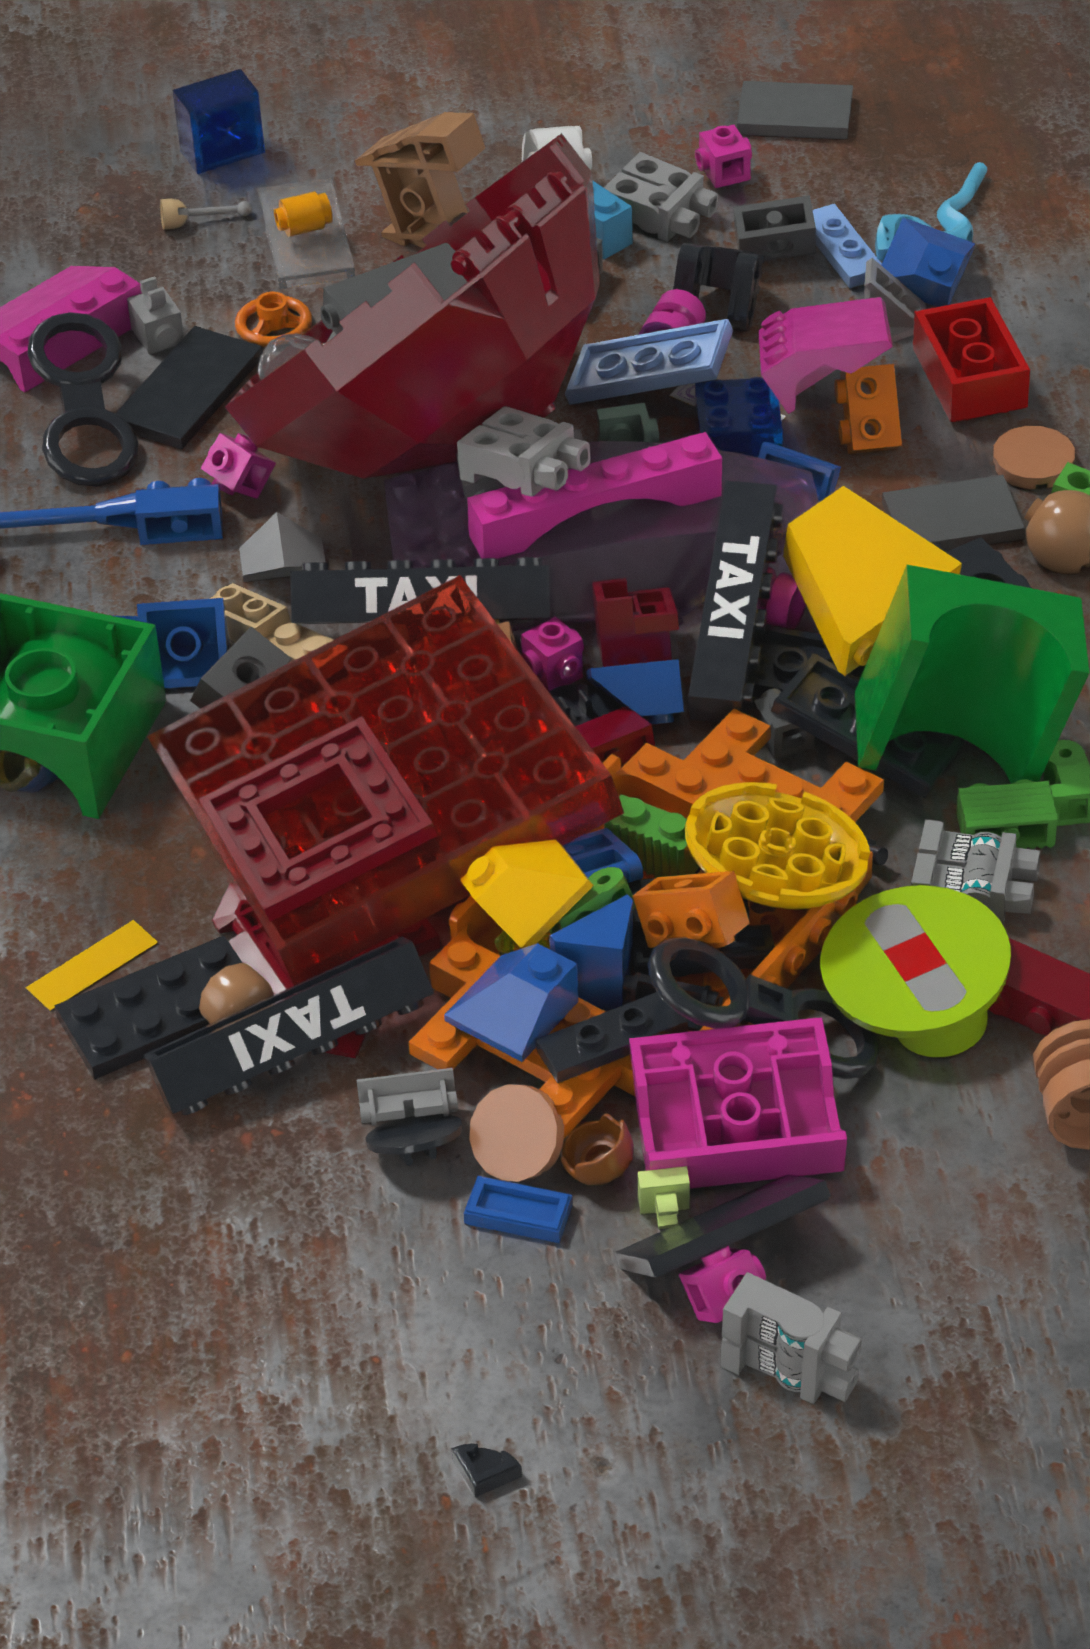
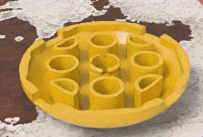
(777, 844)

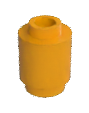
(303, 213)

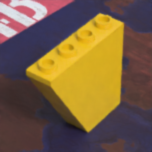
(849, 567)

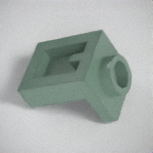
(626, 424)

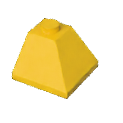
(526, 887)

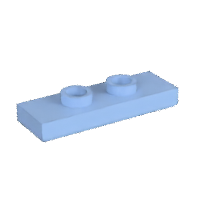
(842, 245)

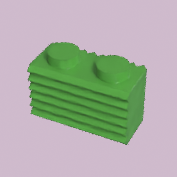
(1014, 808)
(654, 837)

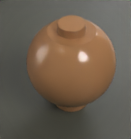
(1060, 531)

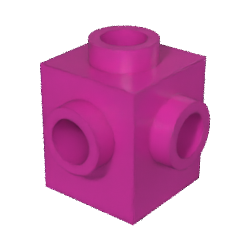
(724, 156)
(238, 465)
(553, 653)
(716, 1279)

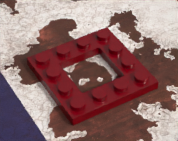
(283, 884)

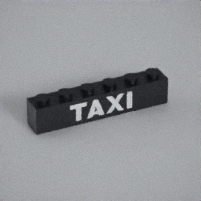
(367, 593)
(734, 601)
(289, 1025)

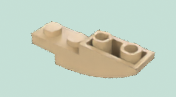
(270, 619)

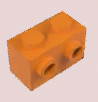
(876, 409)
(693, 907)

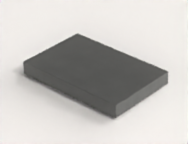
(795, 110)
(958, 511)

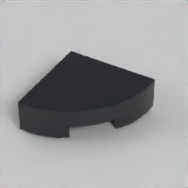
(485, 1468)

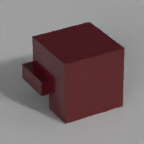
(633, 624)

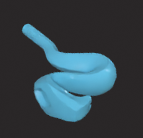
(947, 214)

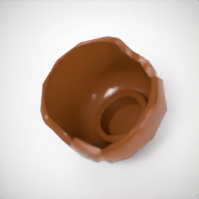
(598, 1151)

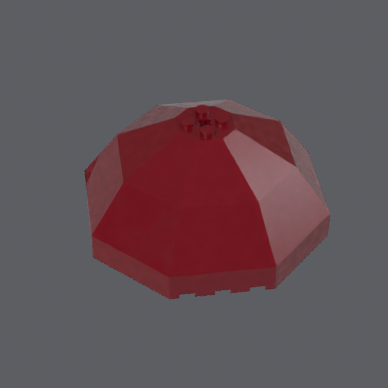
(431, 369)

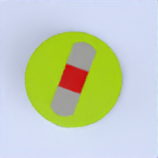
(918, 967)

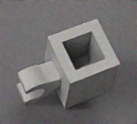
(155, 317)

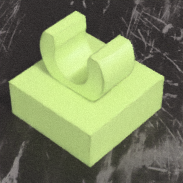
(664, 1194)

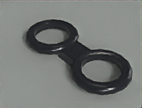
(82, 399)
(752, 1001)

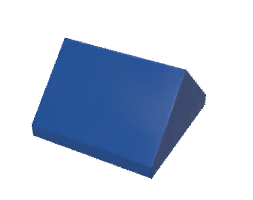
(189, 637)
(602, 951)

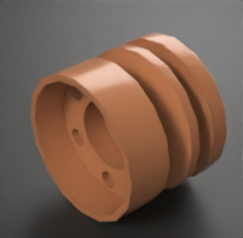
(1064, 1081)

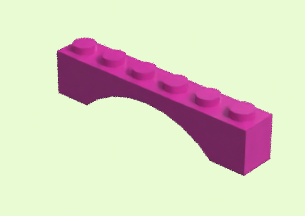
(674, 472)

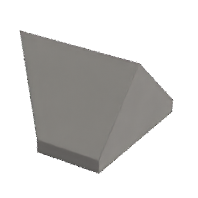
(898, 299)
(278, 549)

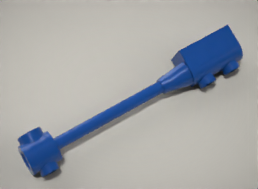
(157, 512)

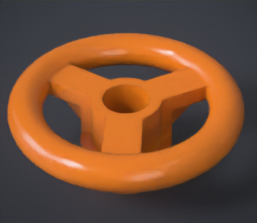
(273, 316)

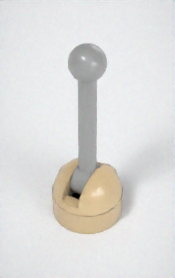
(175, 213)

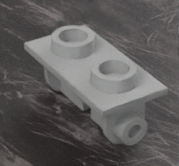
(407, 1095)

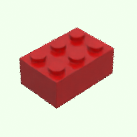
(971, 359)

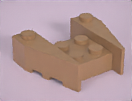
(418, 174)

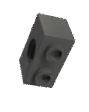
(776, 228)
(245, 661)

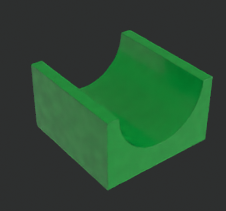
(976, 665)
(77, 693)

